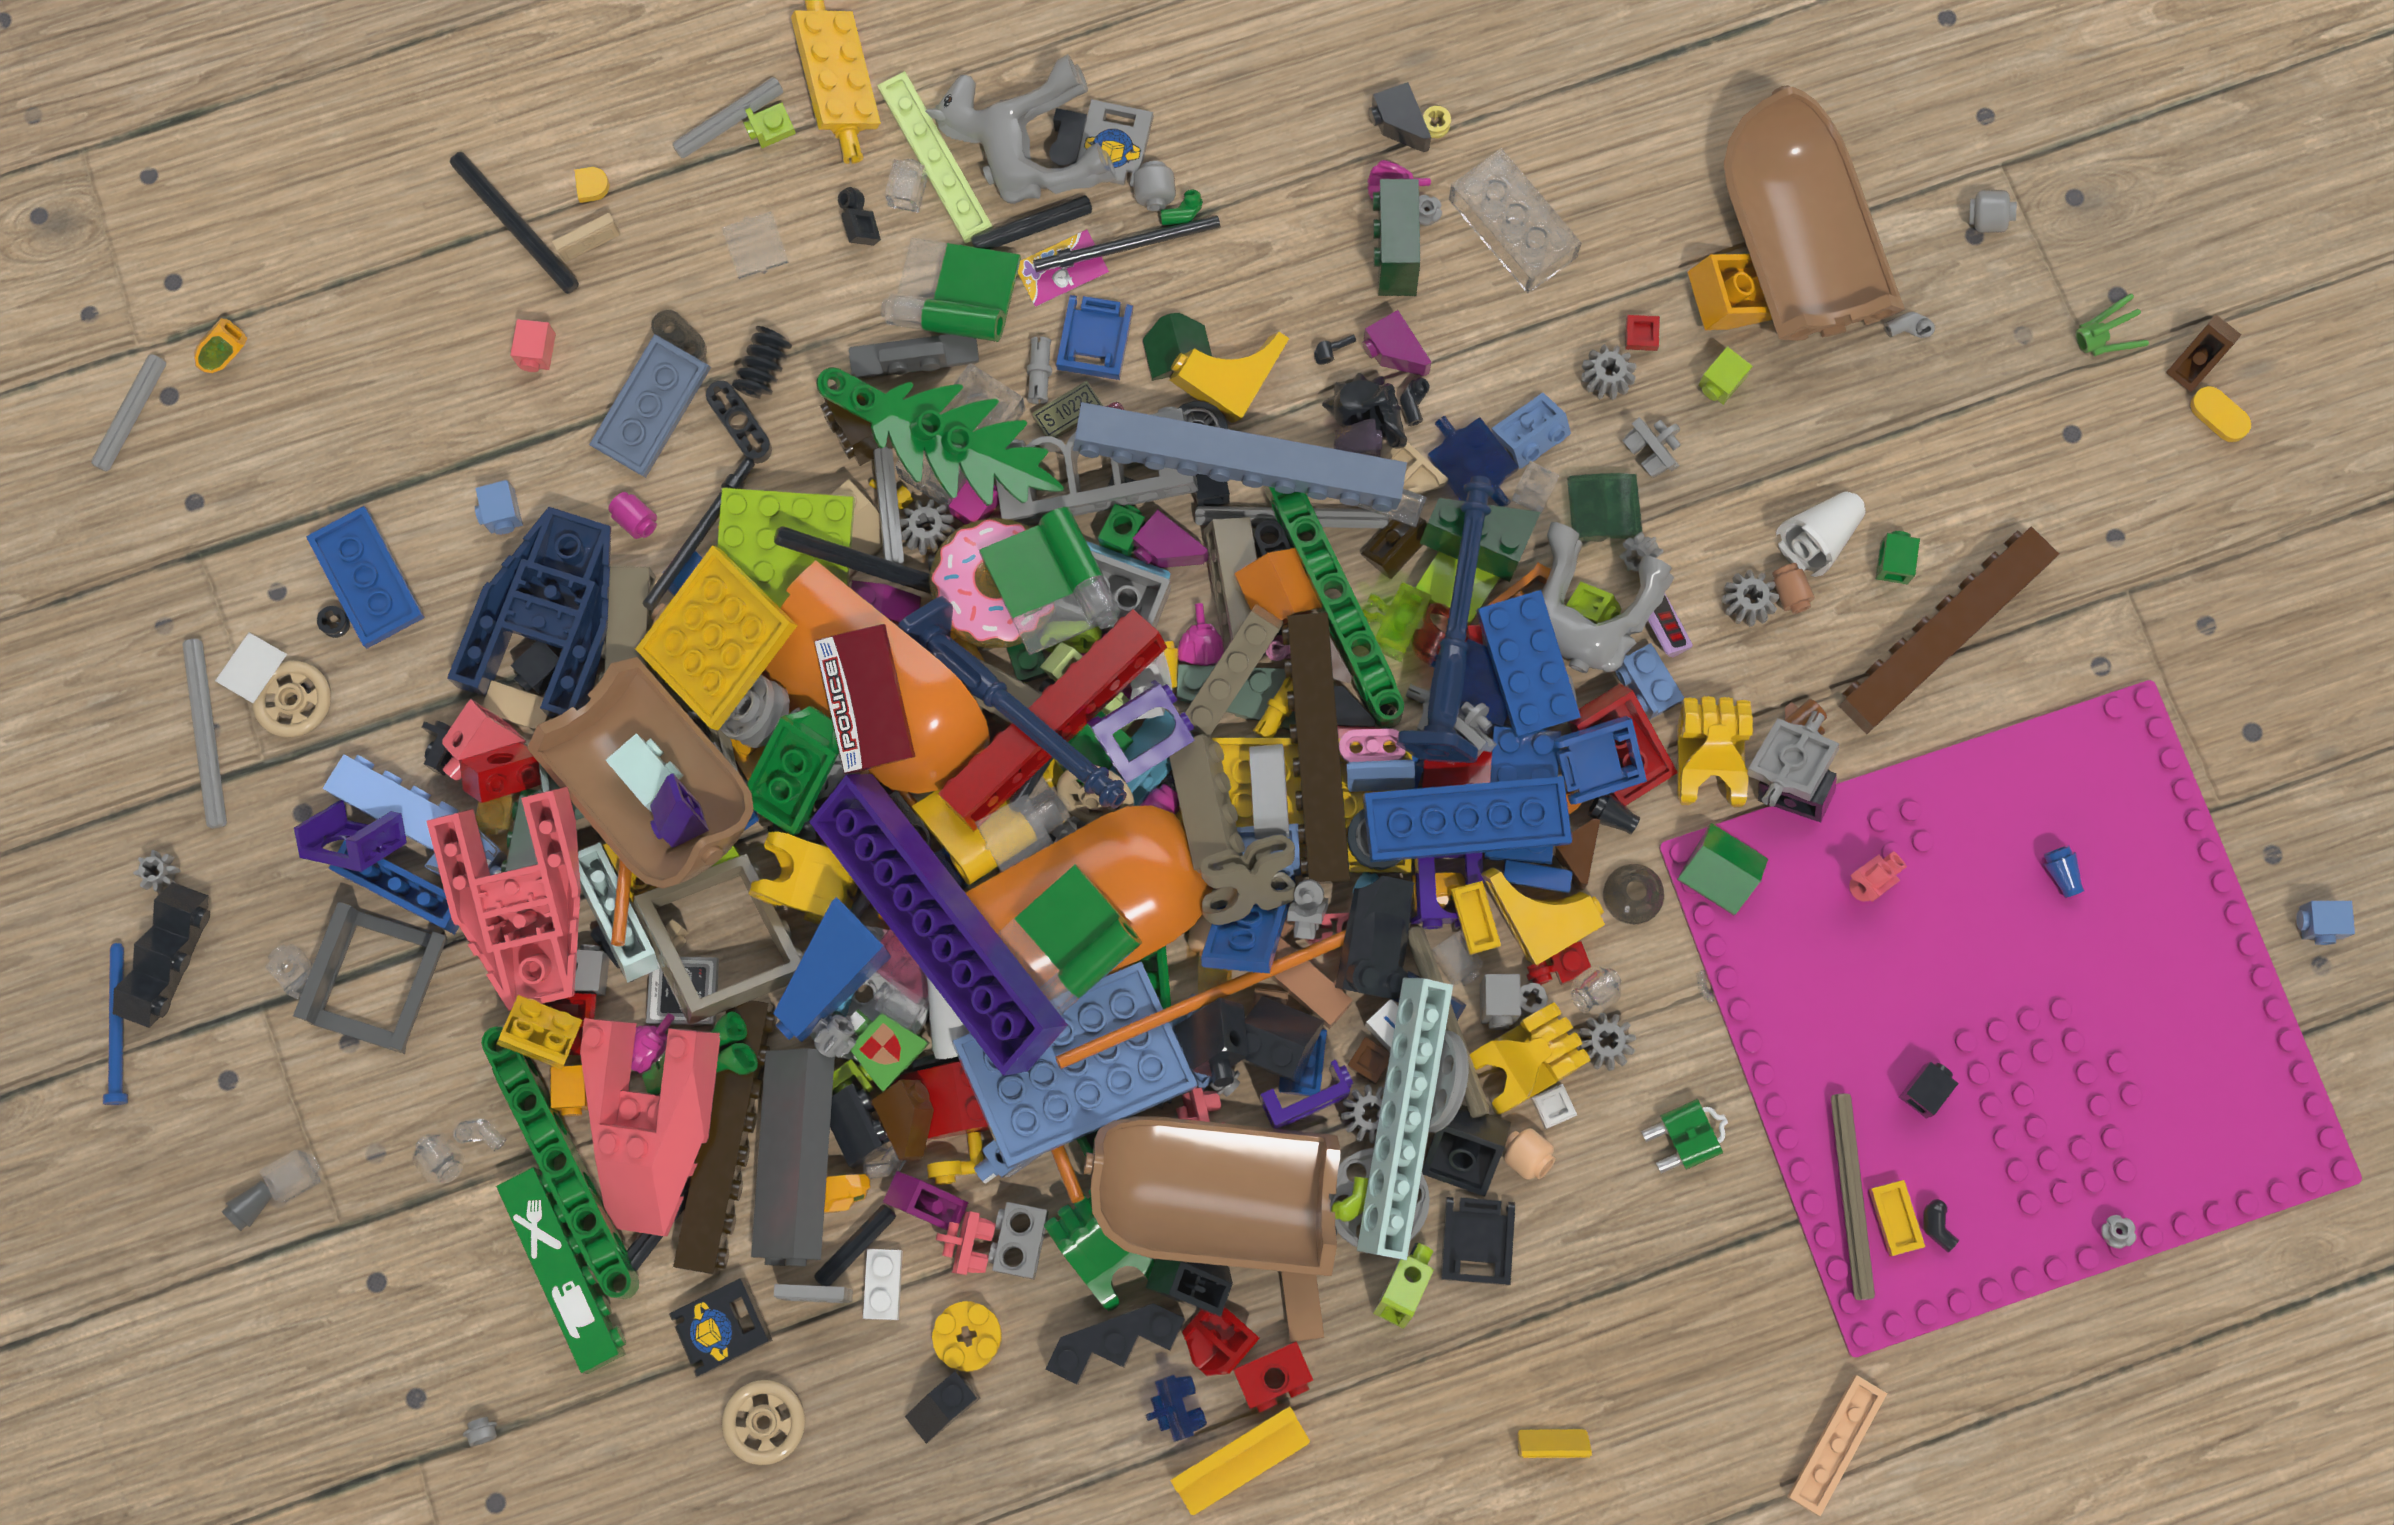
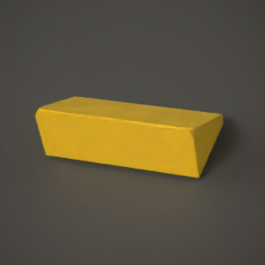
(1554, 1443)

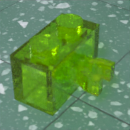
(1400, 620)

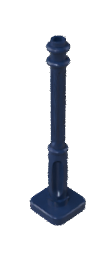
(932, 630)
(1439, 739)

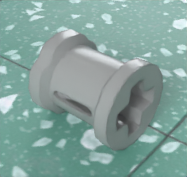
(1540, 998)

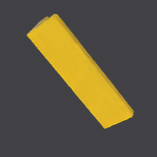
(1240, 1461)

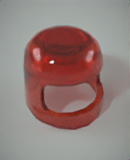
(1427, 639)

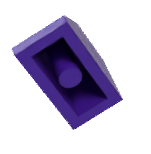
(676, 813)

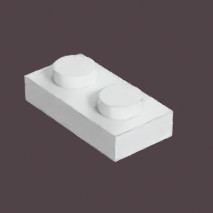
(882, 1284)

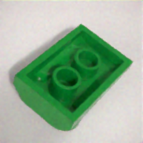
(794, 768)

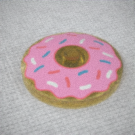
(966, 583)

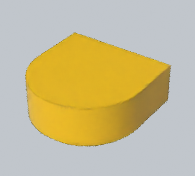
(591, 184)

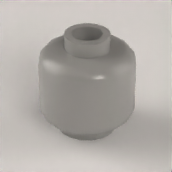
(1154, 185)
(1992, 211)

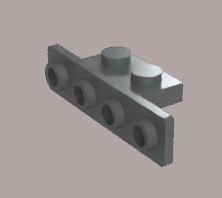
(912, 355)

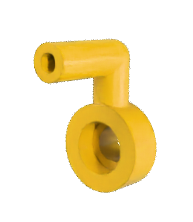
(946, 1171)

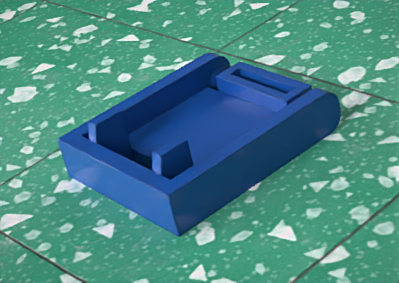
(1094, 333)
(1593, 762)

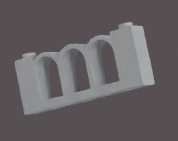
(1166, 485)

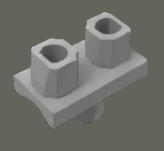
(1661, 459)
(1469, 728)
(1307, 909)

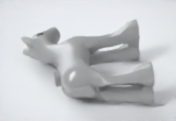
(1006, 140)
(1579, 639)

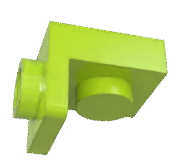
(769, 125)
(1594, 603)
(847, 1073)

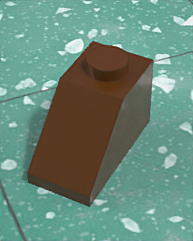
(2203, 353)
(906, 1117)

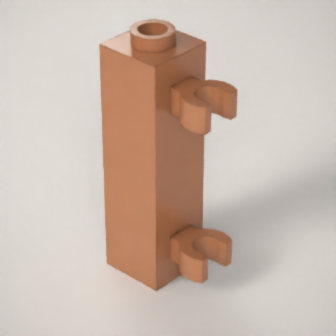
(1310, 986)

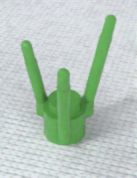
(2093, 336)

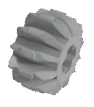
(1596, 368)
(915, 533)
(1758, 591)
(1605, 1029)
(1358, 1112)

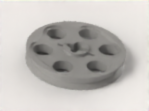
(1450, 1082)
(1345, 1187)

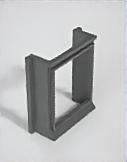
(328, 964)

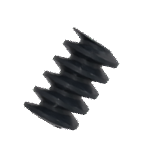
(761, 363)

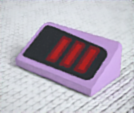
(1669, 629)

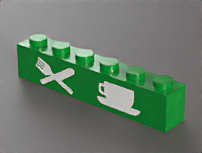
(562, 1272)

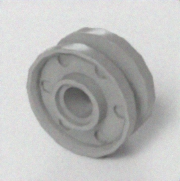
(757, 713)

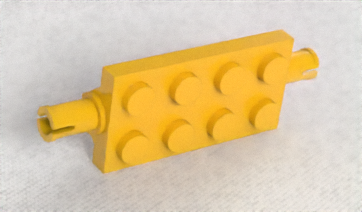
(836, 74)

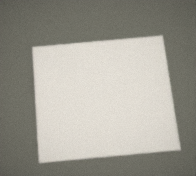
(251, 667)

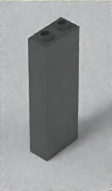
(792, 1157)

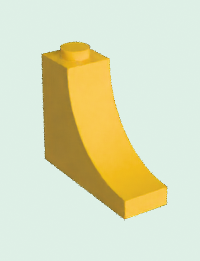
(1227, 382)
(1544, 925)

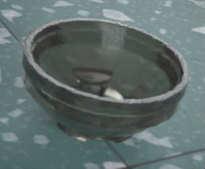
(1622, 906)

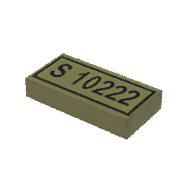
(1063, 413)

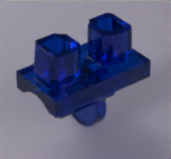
(1170, 1408)

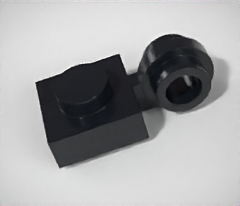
(858, 223)

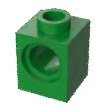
(1121, 543)
(1897, 557)

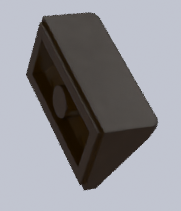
(1394, 546)

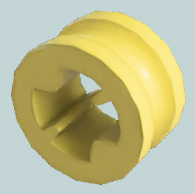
(1441, 112)

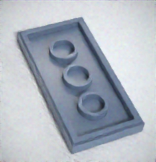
(650, 405)

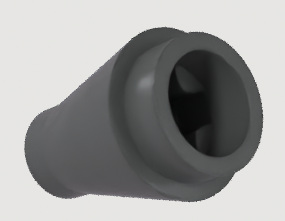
(248, 1205)

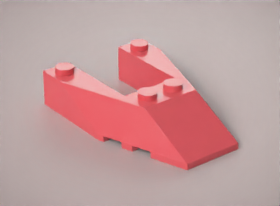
(522, 918)
(642, 1139)

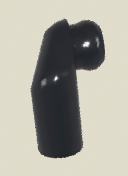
(1411, 398)

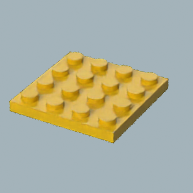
(715, 637)

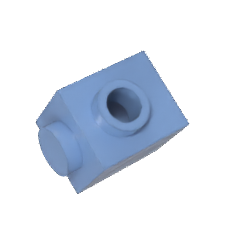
(498, 507)
(2326, 921)

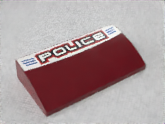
(864, 699)

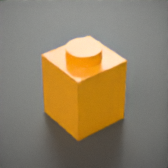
(568, 1090)

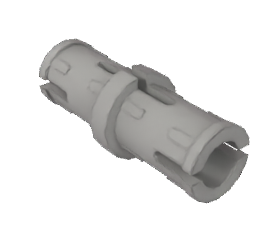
(1039, 370)

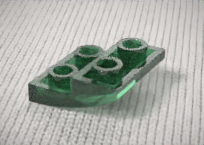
(1604, 506)

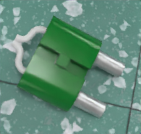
(1690, 1135)

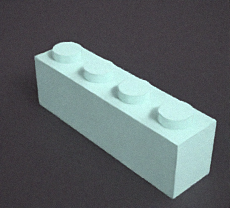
(599, 888)

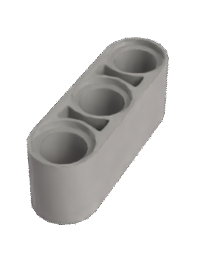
(1269, 791)

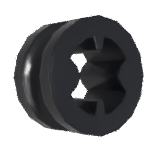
(325, 614)

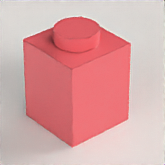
(532, 345)

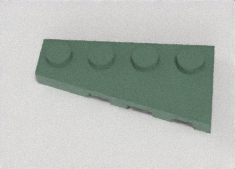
(1250, 700)

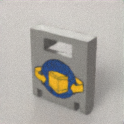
(1122, 142)

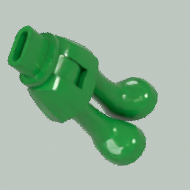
(737, 1057)

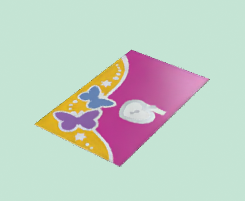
(1055, 282)

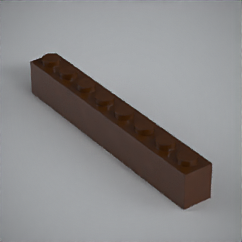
(1948, 630)

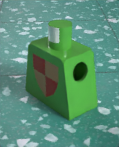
(884, 1047)

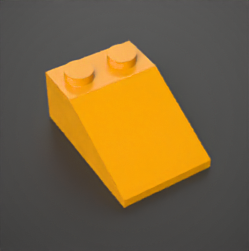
(1728, 292)

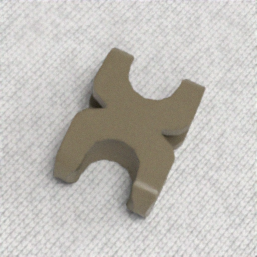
(1248, 879)

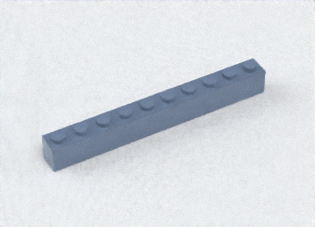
(1239, 457)

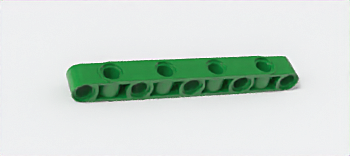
(1345, 615)
(570, 1185)

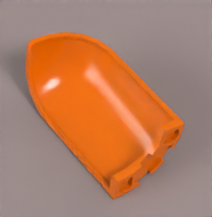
(939, 709)
(1132, 857)

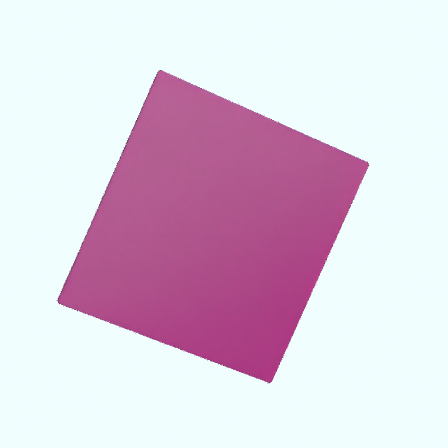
(2099, 1040)

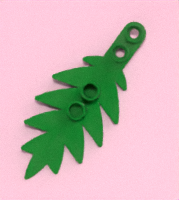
(945, 438)

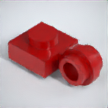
(1566, 965)

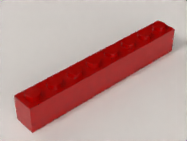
(1064, 707)

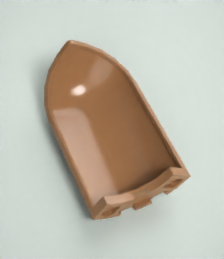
(1806, 219)
(575, 755)
(1216, 1193)

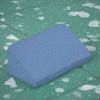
(1381, 775)

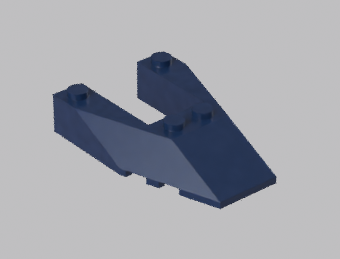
(549, 593)

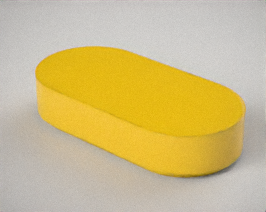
(2220, 414)

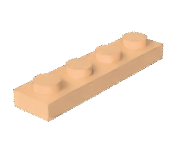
(1837, 1445)

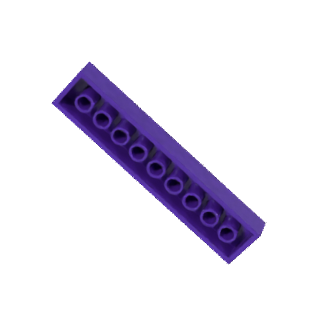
(938, 924)

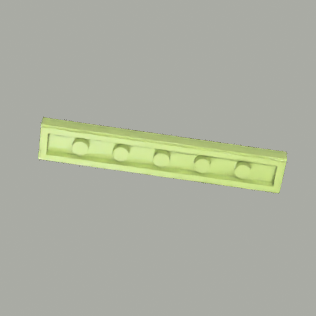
(935, 155)

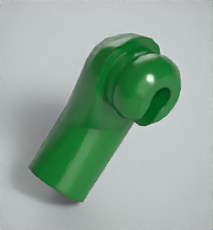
(1186, 211)

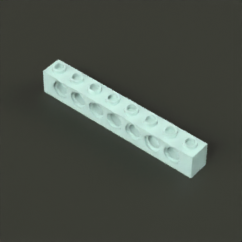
(1404, 1118)

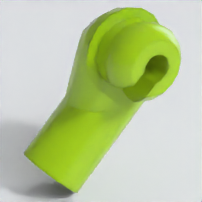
(1354, 1204)

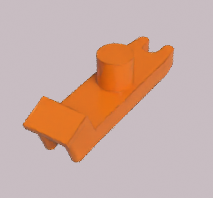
(1539, 573)

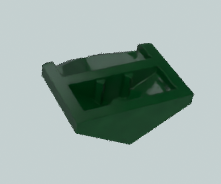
(1169, 338)

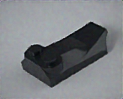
(1377, 938)

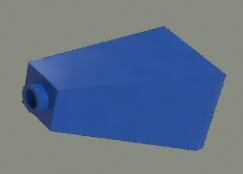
(831, 970)

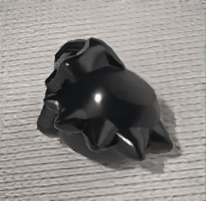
(1368, 400)

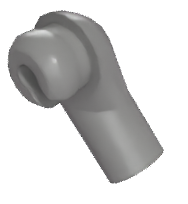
(1910, 323)

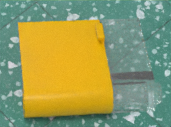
(968, 847)

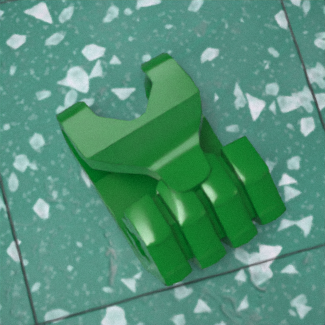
(1092, 1252)

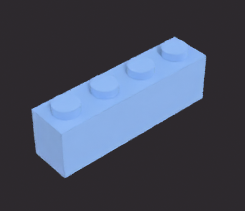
(379, 794)

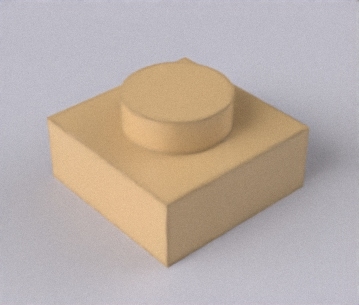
(676, 934)

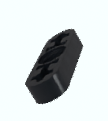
(741, 409)

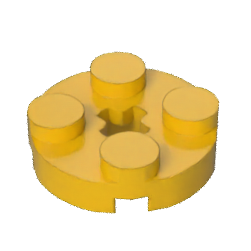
(983, 1347)

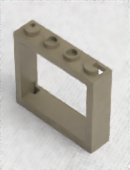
(691, 1004)

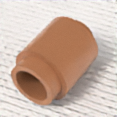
(1793, 588)

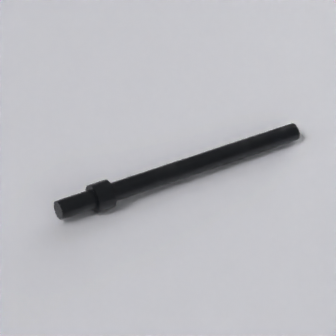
(1067, 258)
(733, 481)

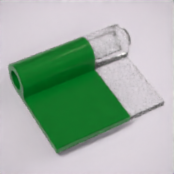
(953, 290)
(1050, 582)
(1069, 938)

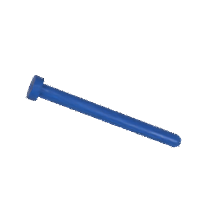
(115, 1065)

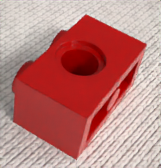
(499, 772)
(1289, 1361)

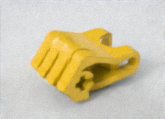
(1713, 744)
(808, 877)
(1532, 1056)

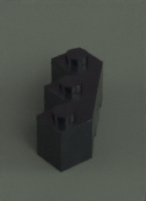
(162, 955)
(1114, 1340)

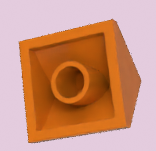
(1278, 585)

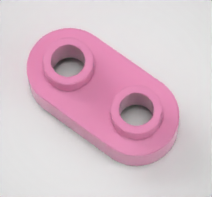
(1372, 743)

